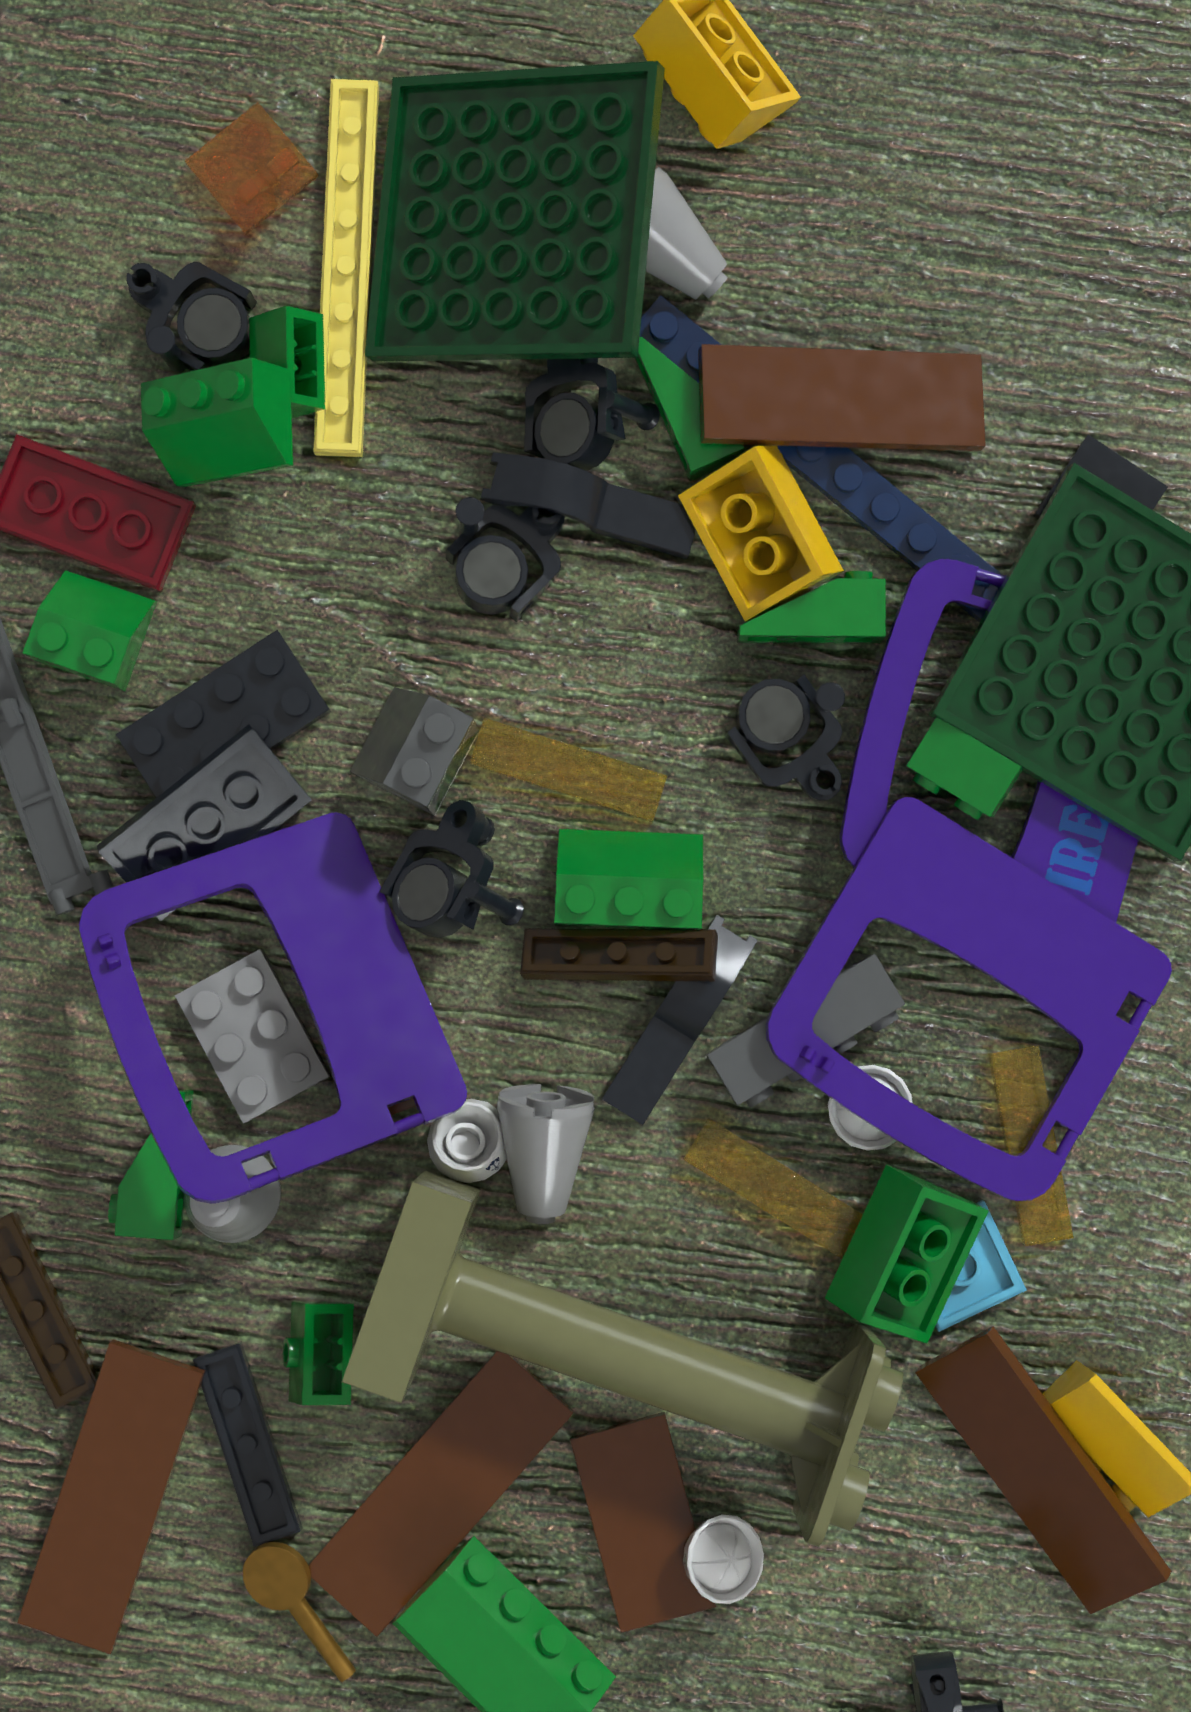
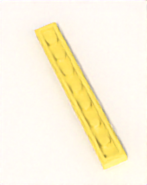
(347, 264)

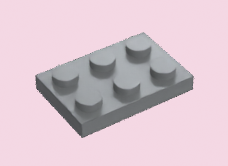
(252, 1036)

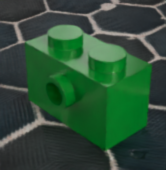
(296, 342)
(963, 768)
(319, 1352)

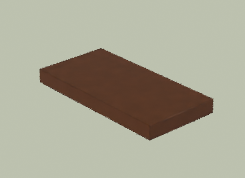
(639, 1519)

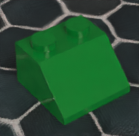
(90, 630)

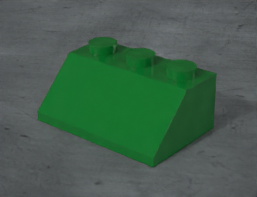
(220, 421)
(629, 879)
(906, 1255)

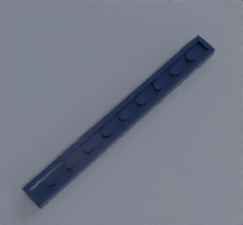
(834, 470)

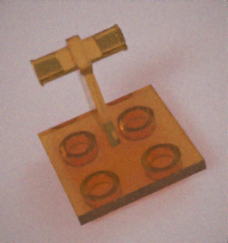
(251, 168)

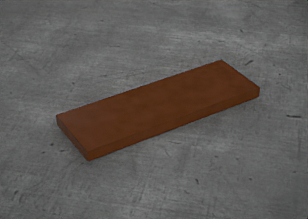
(840, 398)
(1043, 1471)
(438, 1491)
(111, 1496)

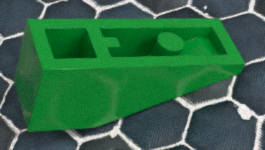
(679, 408)
(837, 612)
(148, 1196)

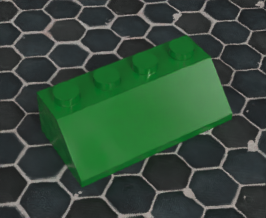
(500, 1639)

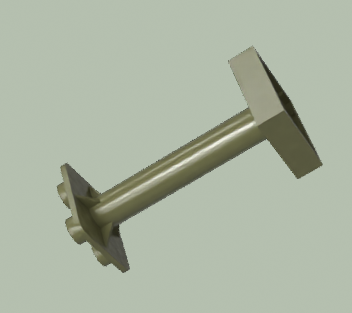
(434, 1288)

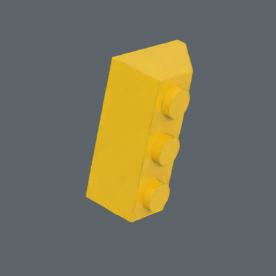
(716, 68)
(760, 531)
(1118, 1442)

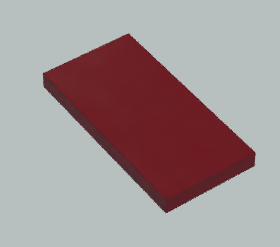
(91, 513)

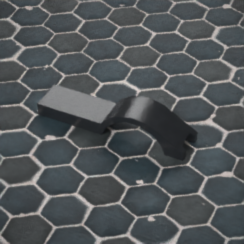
(591, 501)
(675, 1030)

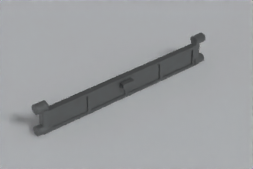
(39, 794)

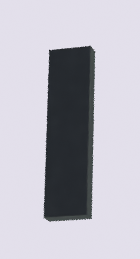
(248, 1444)

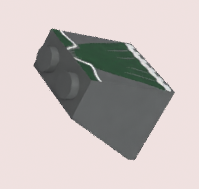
(416, 748)

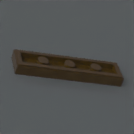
(619, 954)
(41, 1317)

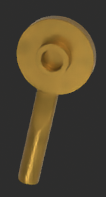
(279, 1581)

